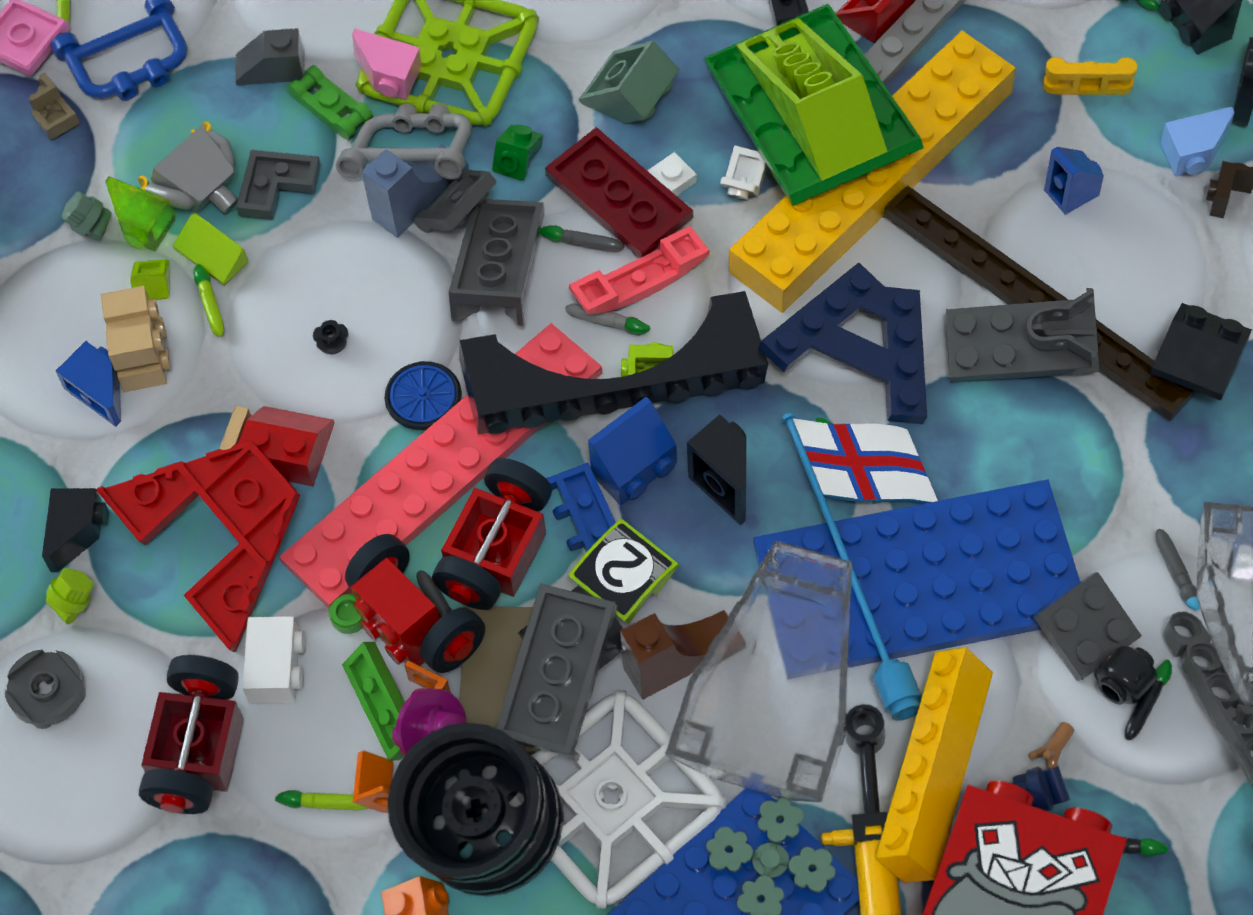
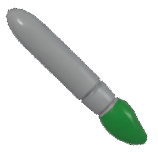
(630, 324)

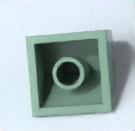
(631, 83)

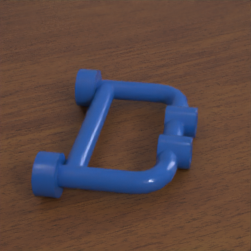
(68, 49)

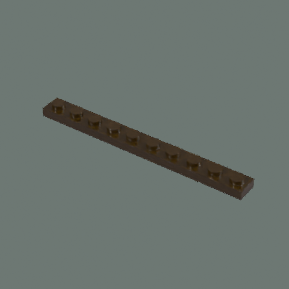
(1017, 285)

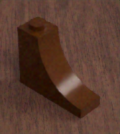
(664, 654)

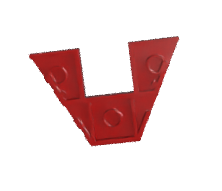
(245, 496)

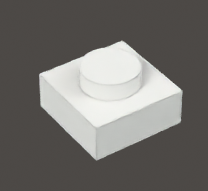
(674, 174)

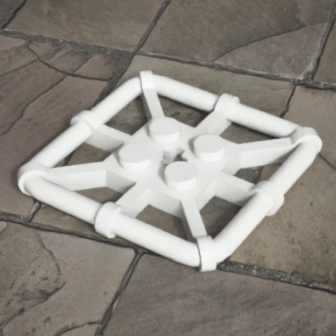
(637, 802)

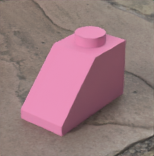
(387, 63)

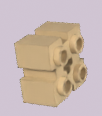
(135, 338)

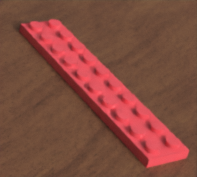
(421, 478)

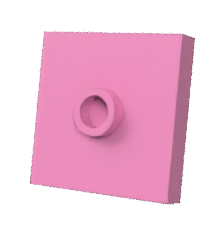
(27, 35)

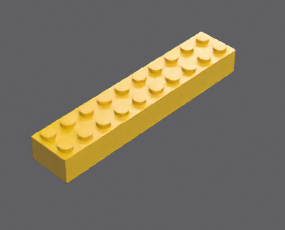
(802, 241)

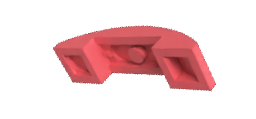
(641, 277)

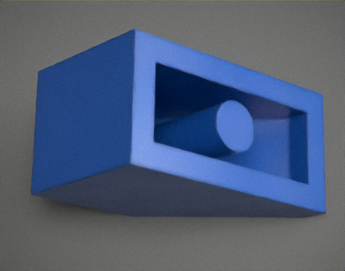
(1072, 179)
(93, 381)

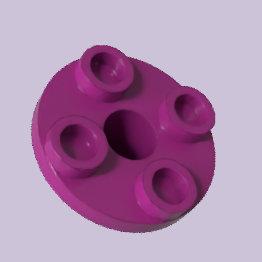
(425, 713)

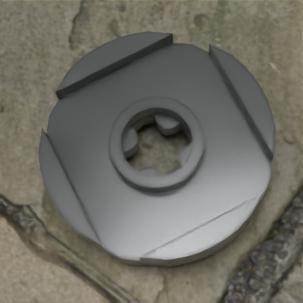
(45, 708)

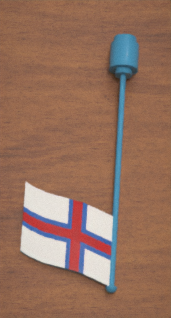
(866, 466)

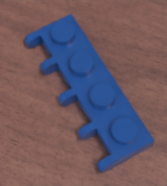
(583, 504)

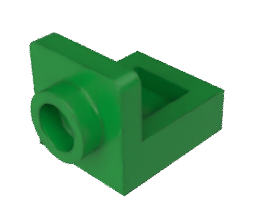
(514, 150)

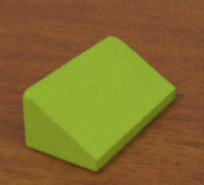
(210, 248)

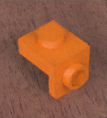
(416, 897)

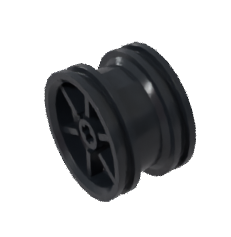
(420, 796)

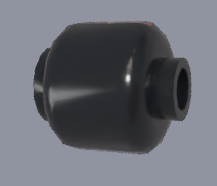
(1126, 675)

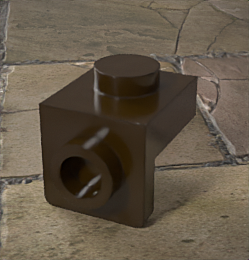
(1231, 177)

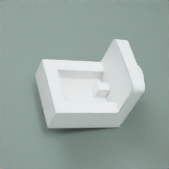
(744, 173)

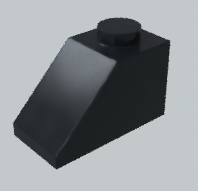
(71, 524)

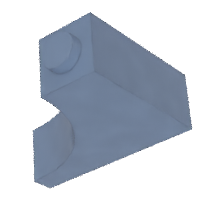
(401, 190)

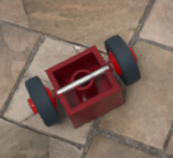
(192, 736)

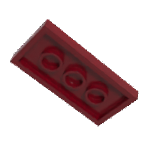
(619, 192)

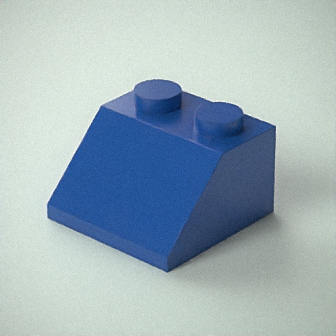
(632, 452)

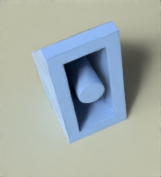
(1195, 140)

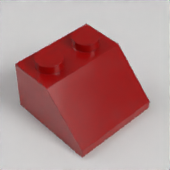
(291, 441)

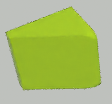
(153, 276)

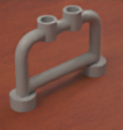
(448, 161)

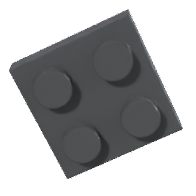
(1087, 625)

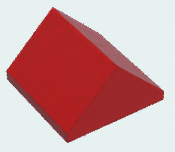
(872, 17)

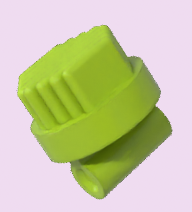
(69, 594)

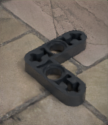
(1244, 97)

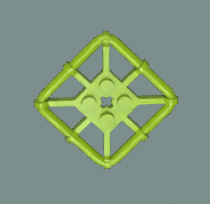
(470, 46)

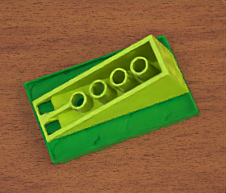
(812, 104)

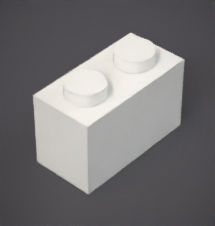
(272, 660)

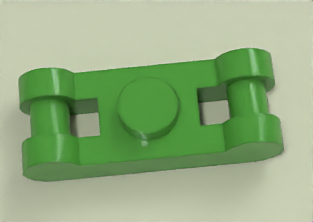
(329, 102)

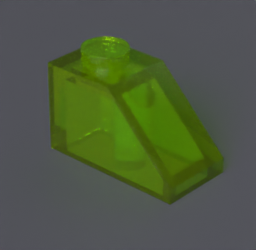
(141, 214)

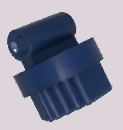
(1044, 785)

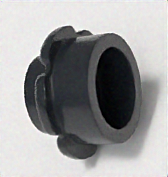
(332, 344)

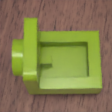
(645, 357)

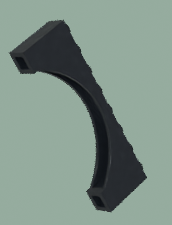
(515, 393)

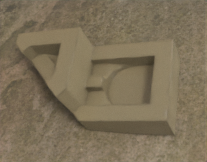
(51, 110)

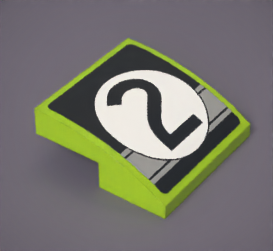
(624, 569)

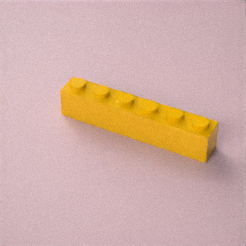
(934, 766)

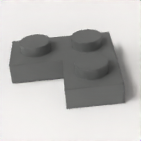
(269, 174)

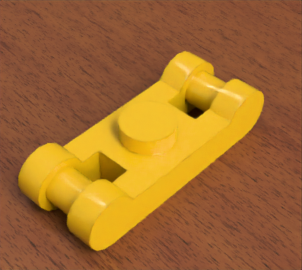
(1089, 77)

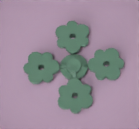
(770, 858)

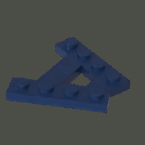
(897, 363)

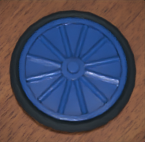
(421, 394)

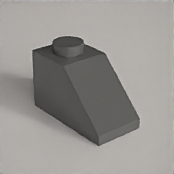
(271, 58)

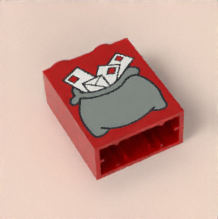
(1024, 859)

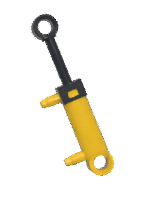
(876, 884)

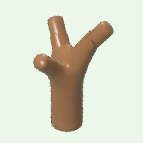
(1054, 747)

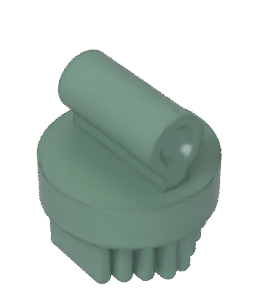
(86, 215)

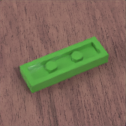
(376, 694)

